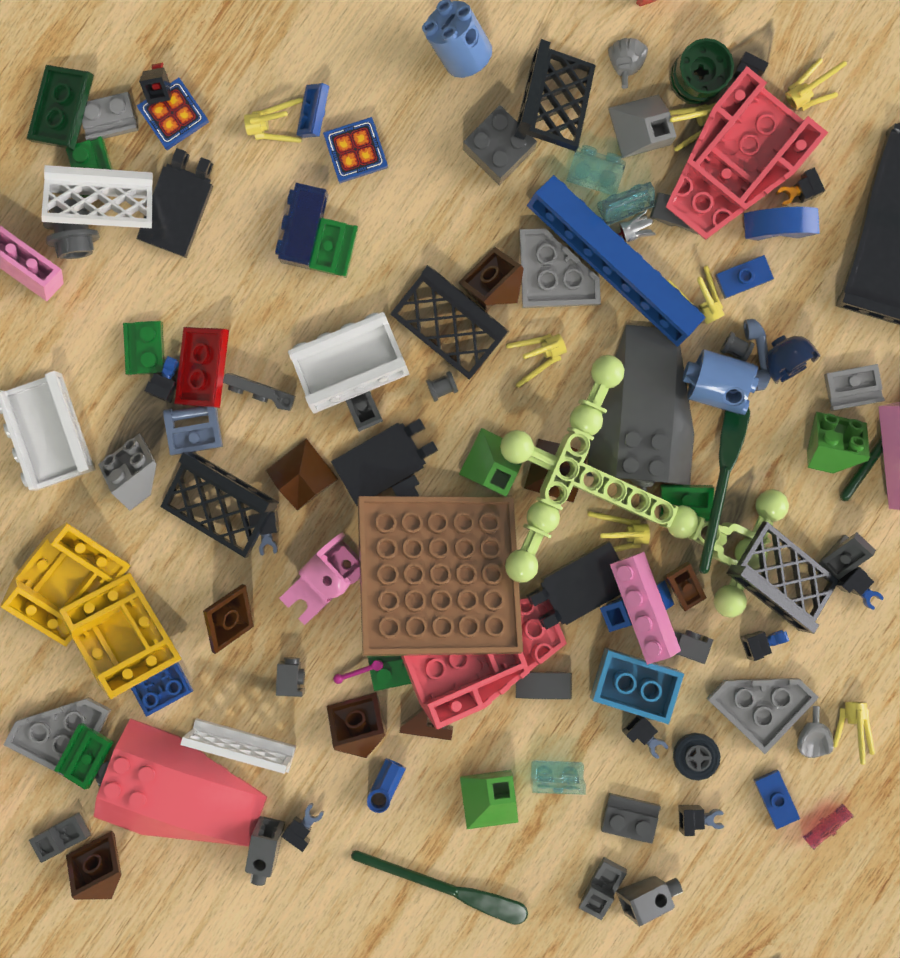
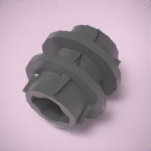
(71, 240)

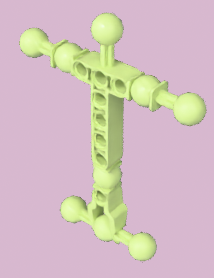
(679, 520)

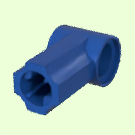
(386, 783)

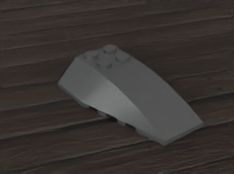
(648, 414)

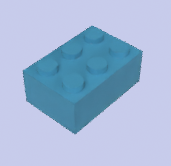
(635, 686)

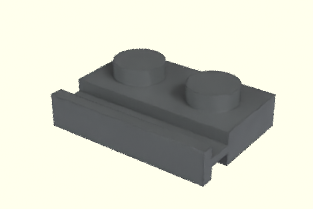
(630, 818)

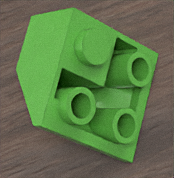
(837, 443)
(488, 466)
(489, 799)

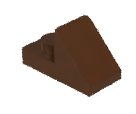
(685, 586)
(419, 725)

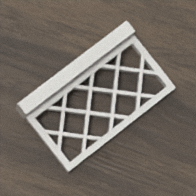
(99, 185)
(240, 746)

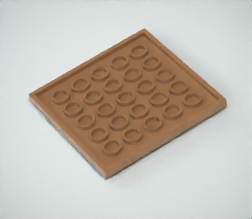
(437, 576)

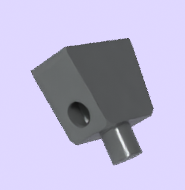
(264, 849)
(648, 899)

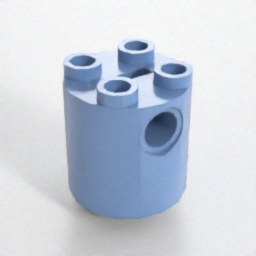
(458, 38)
(721, 381)

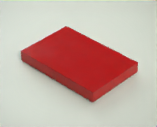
(201, 367)

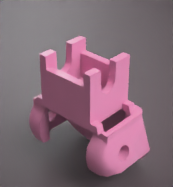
(316, 586)

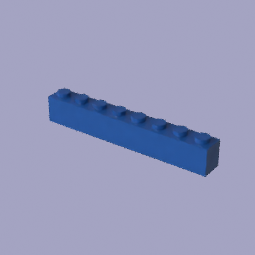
(615, 260)

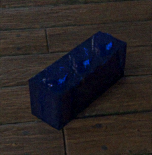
(301, 225)

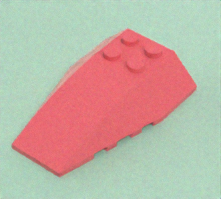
(741, 155)
(464, 684)
(175, 791)

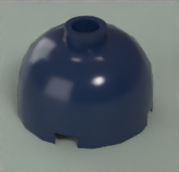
(789, 357)

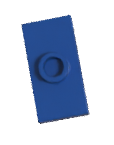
(312, 110)
(744, 277)
(776, 799)

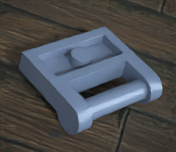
(192, 437)

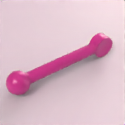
(376, 665)

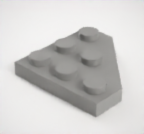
(554, 273)
(763, 706)
(48, 733)

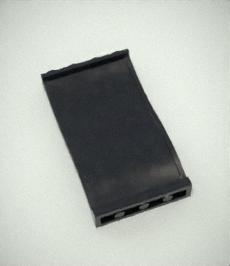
(874, 273)

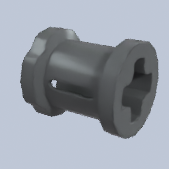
(737, 347)
(442, 386)

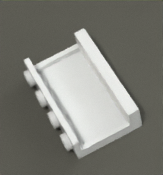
(348, 362)
(45, 432)

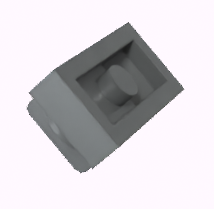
(364, 411)
(847, 555)

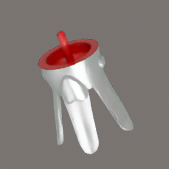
(631, 229)

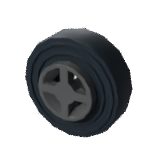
(703, 762)

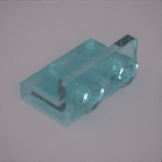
(596, 170)
(627, 203)
(557, 777)

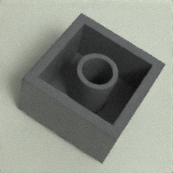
(496, 148)

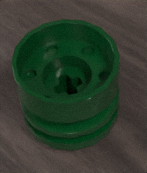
(709, 60)

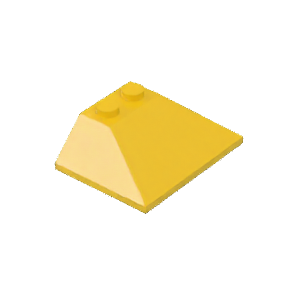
(57, 574)
(119, 636)

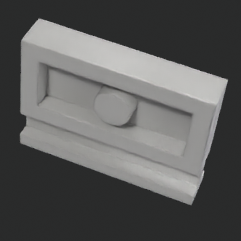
(109, 117)
(854, 387)

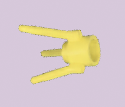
(799, 95)
(700, 113)
(258, 122)
(712, 306)
(552, 347)
(636, 533)
(857, 714)

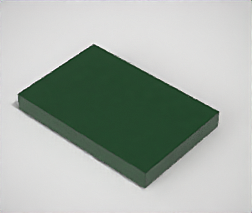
(60, 107)

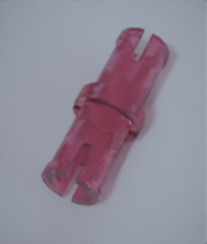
(828, 826)

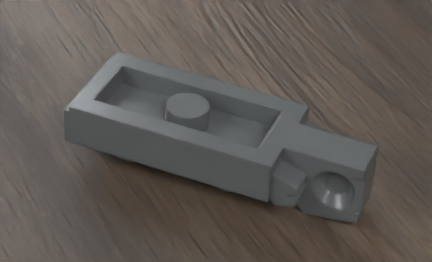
(260, 391)

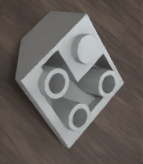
(642, 126)
(130, 472)

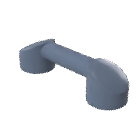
(752, 331)

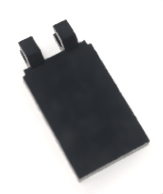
(178, 205)
(382, 460)
(578, 586)

